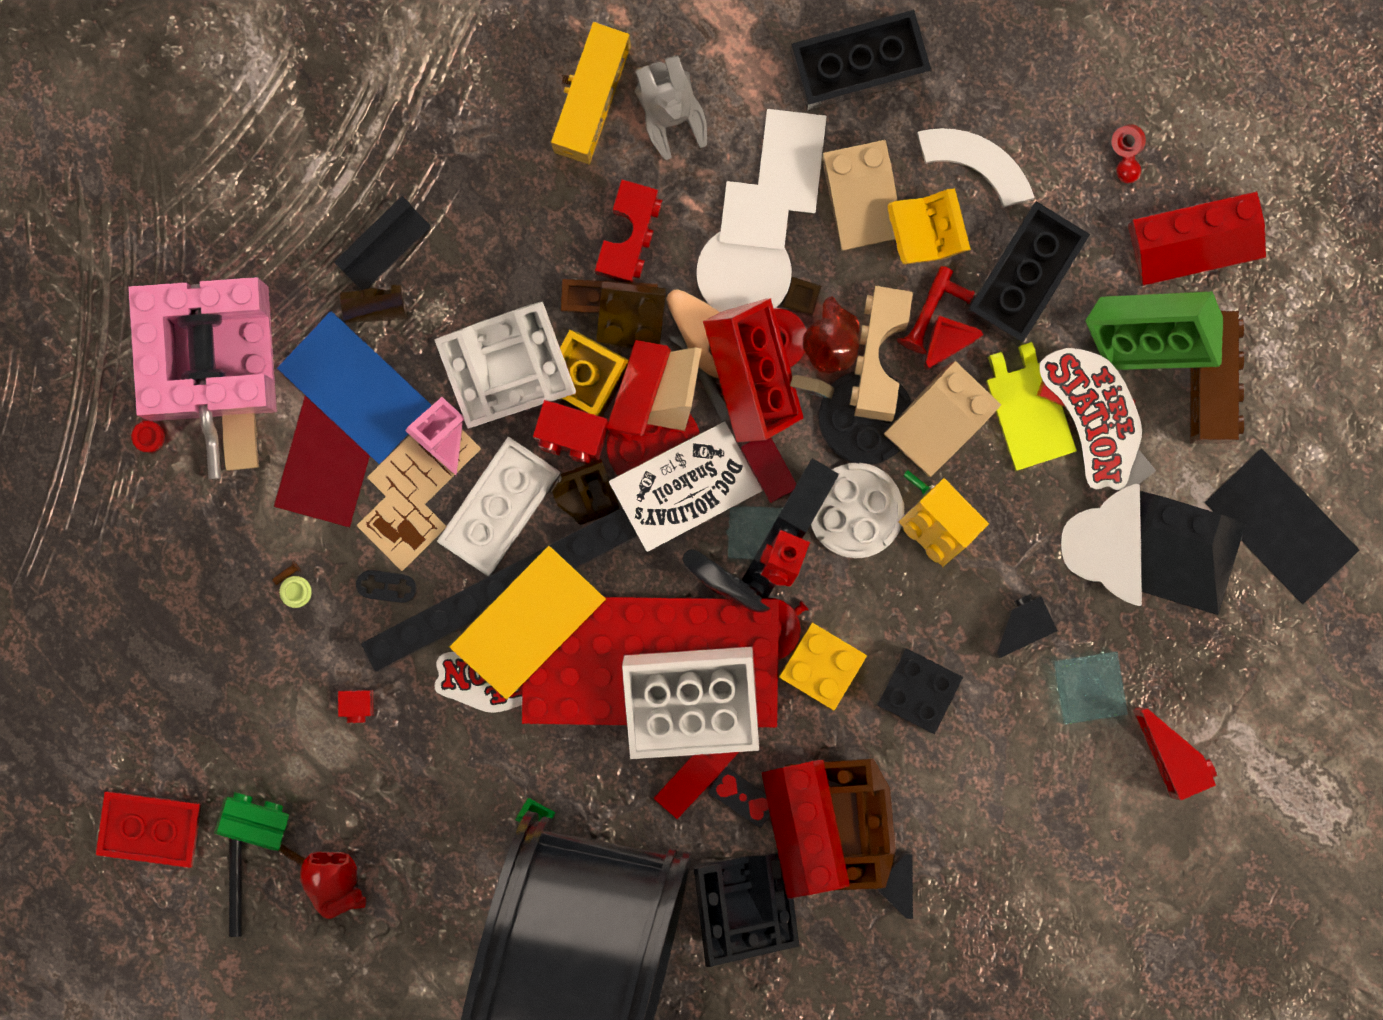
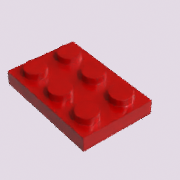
(148, 829)

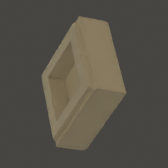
(812, 386)

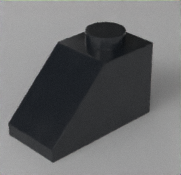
(1024, 625)

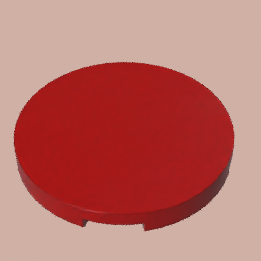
(655, 441)

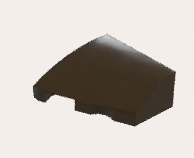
(374, 305)

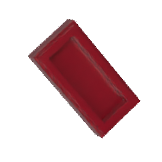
(769, 468)

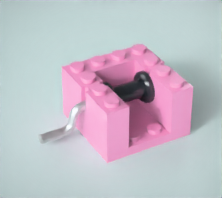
(202, 353)

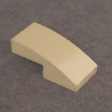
(240, 441)

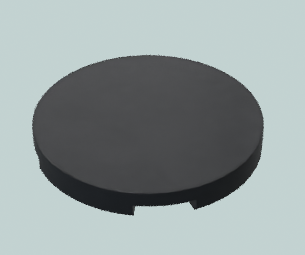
(853, 436)

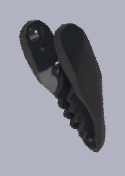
(722, 582)

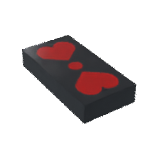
(741, 796)

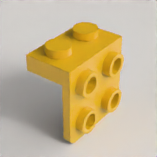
(928, 227)

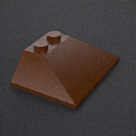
(863, 821)

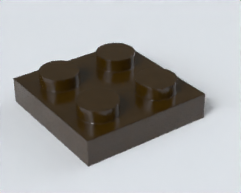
(630, 314)

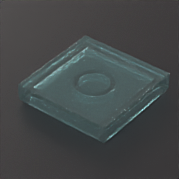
(1090, 687)

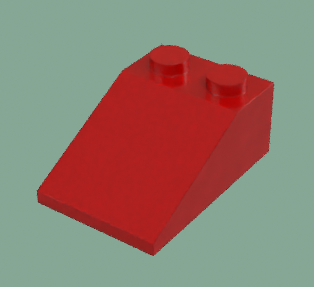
(1179, 763)

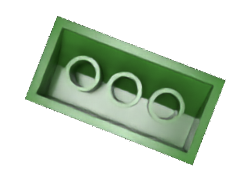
(1158, 330)

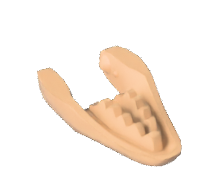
(689, 316)

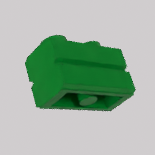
(251, 822)

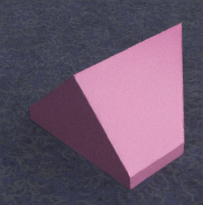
(440, 432)

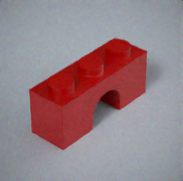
(623, 259)

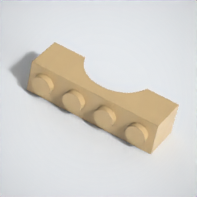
(878, 392)

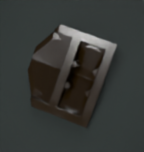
(585, 493)

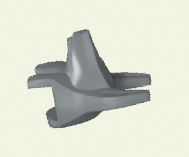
(667, 101)

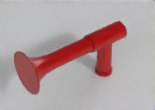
(941, 284)

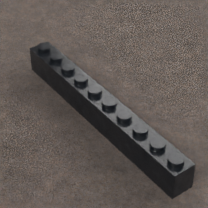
(471, 602)

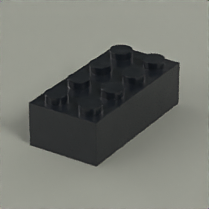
(860, 60)
(1027, 273)

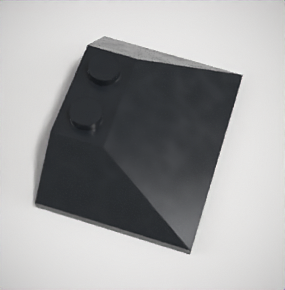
(1186, 552)
(744, 908)

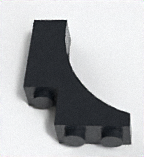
(794, 518)

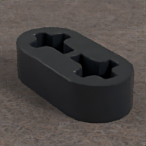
(386, 594)

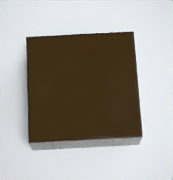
(802, 296)

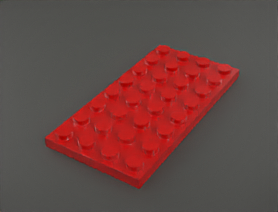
(585, 673)

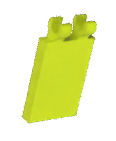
(1030, 424)

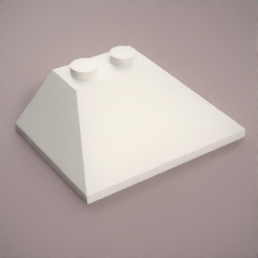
(505, 364)

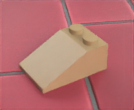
(860, 191)
(942, 418)

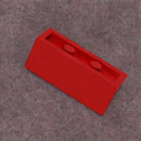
(638, 389)

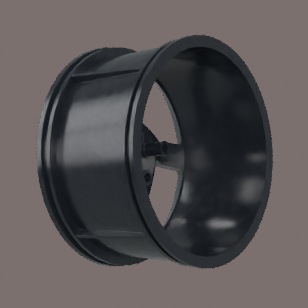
(576, 929)

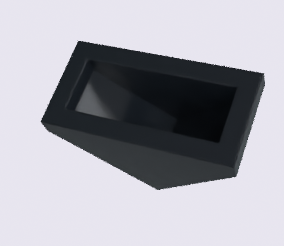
(900, 885)

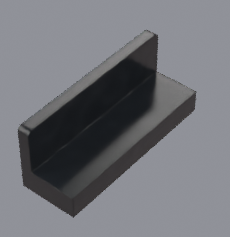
(382, 244)

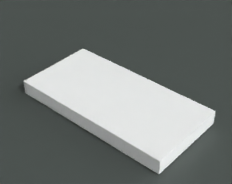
(498, 506)

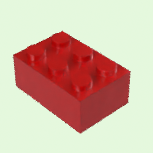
(570, 431)

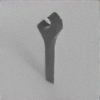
(708, 383)

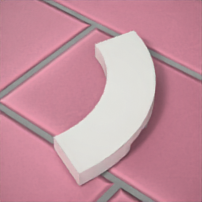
(980, 155)

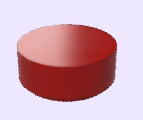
(148, 436)

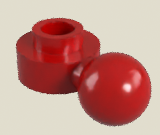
(1128, 169)

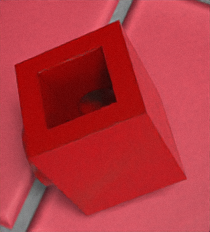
(784, 558)

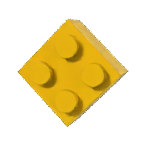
(594, 372)
(943, 523)
(822, 666)

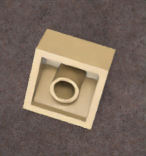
(676, 390)

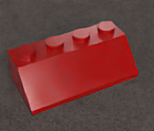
(1198, 238)
(753, 370)
(805, 829)

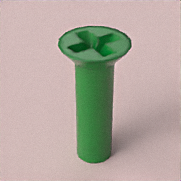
(917, 482)

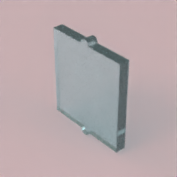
(749, 529)

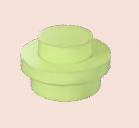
(295, 591)

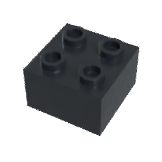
(919, 690)

